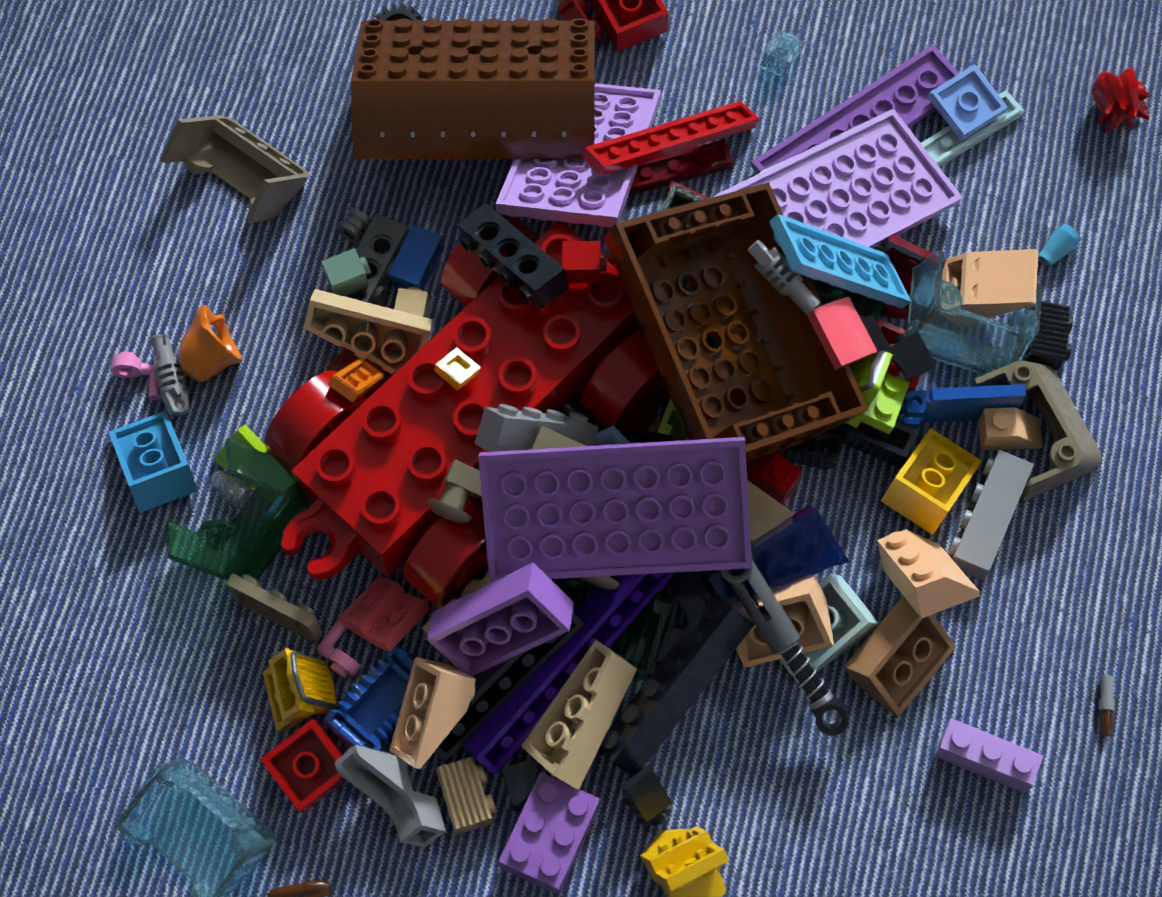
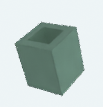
(346, 272)

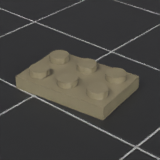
(274, 607)

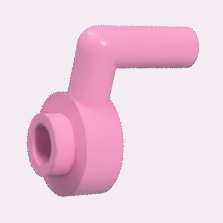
(130, 366)
(342, 663)

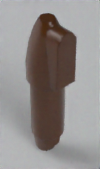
(314, 888)

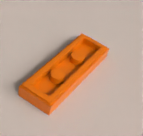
(356, 379)

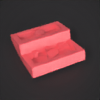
(841, 332)
(384, 613)

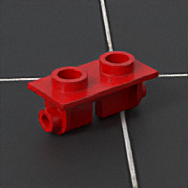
(578, 9)

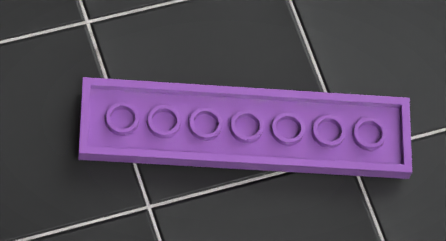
(900, 89)

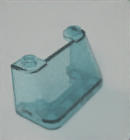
(196, 827)

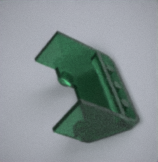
(257, 530)

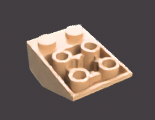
(994, 280)

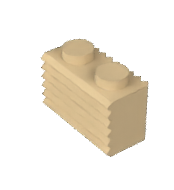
(464, 795)

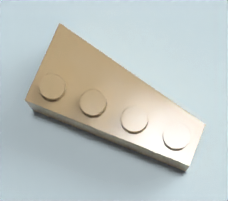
(580, 715)

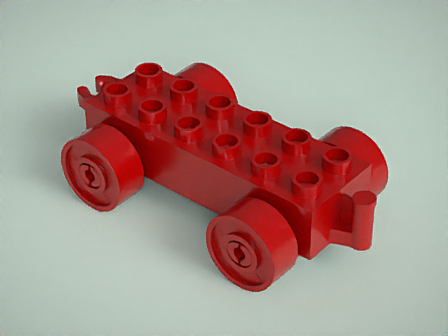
(385, 455)

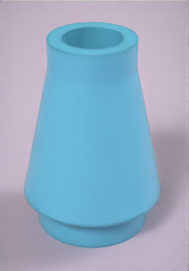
(1061, 242)

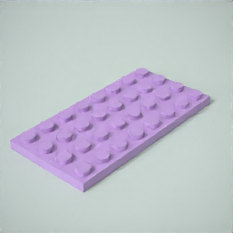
(861, 183)
(569, 187)

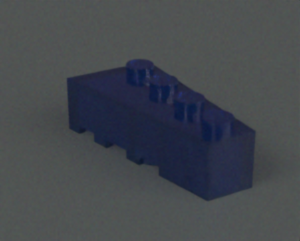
(787, 552)

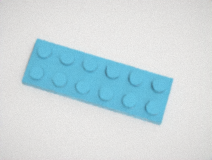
(838, 261)

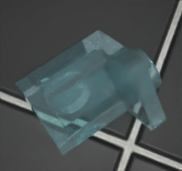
(781, 53)

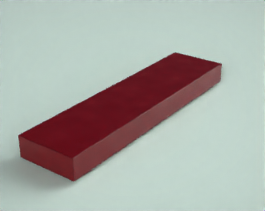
(682, 166)

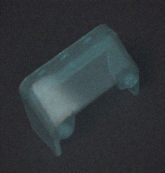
(963, 336)

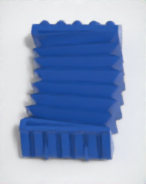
(374, 704)

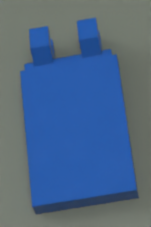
(958, 403)

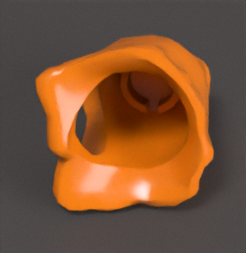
(202, 351)

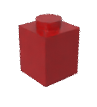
(583, 261)

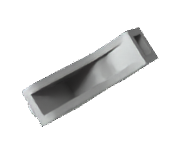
(388, 783)

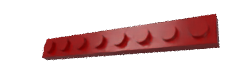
(669, 138)

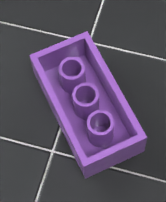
(501, 620)

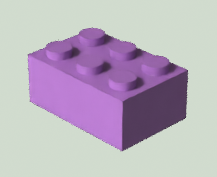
(549, 833)

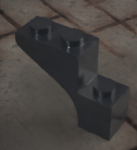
(908, 351)

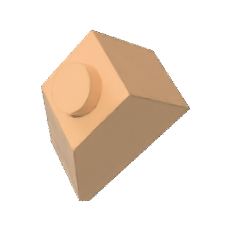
(1009, 429)

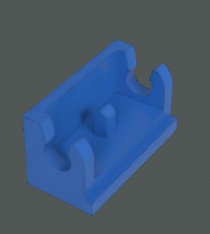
(416, 258)

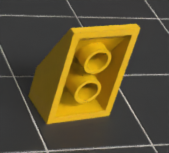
(931, 481)

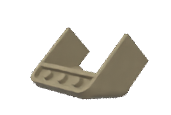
(238, 158)
(1075, 449)

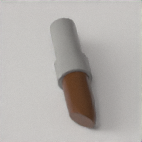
(1106, 704)

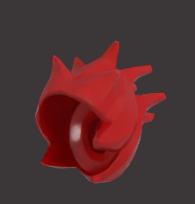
(1119, 98)

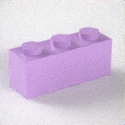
(989, 756)

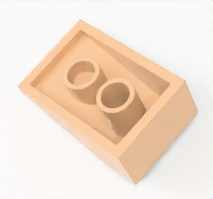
(430, 709)

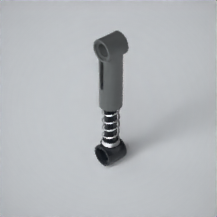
(783, 639)

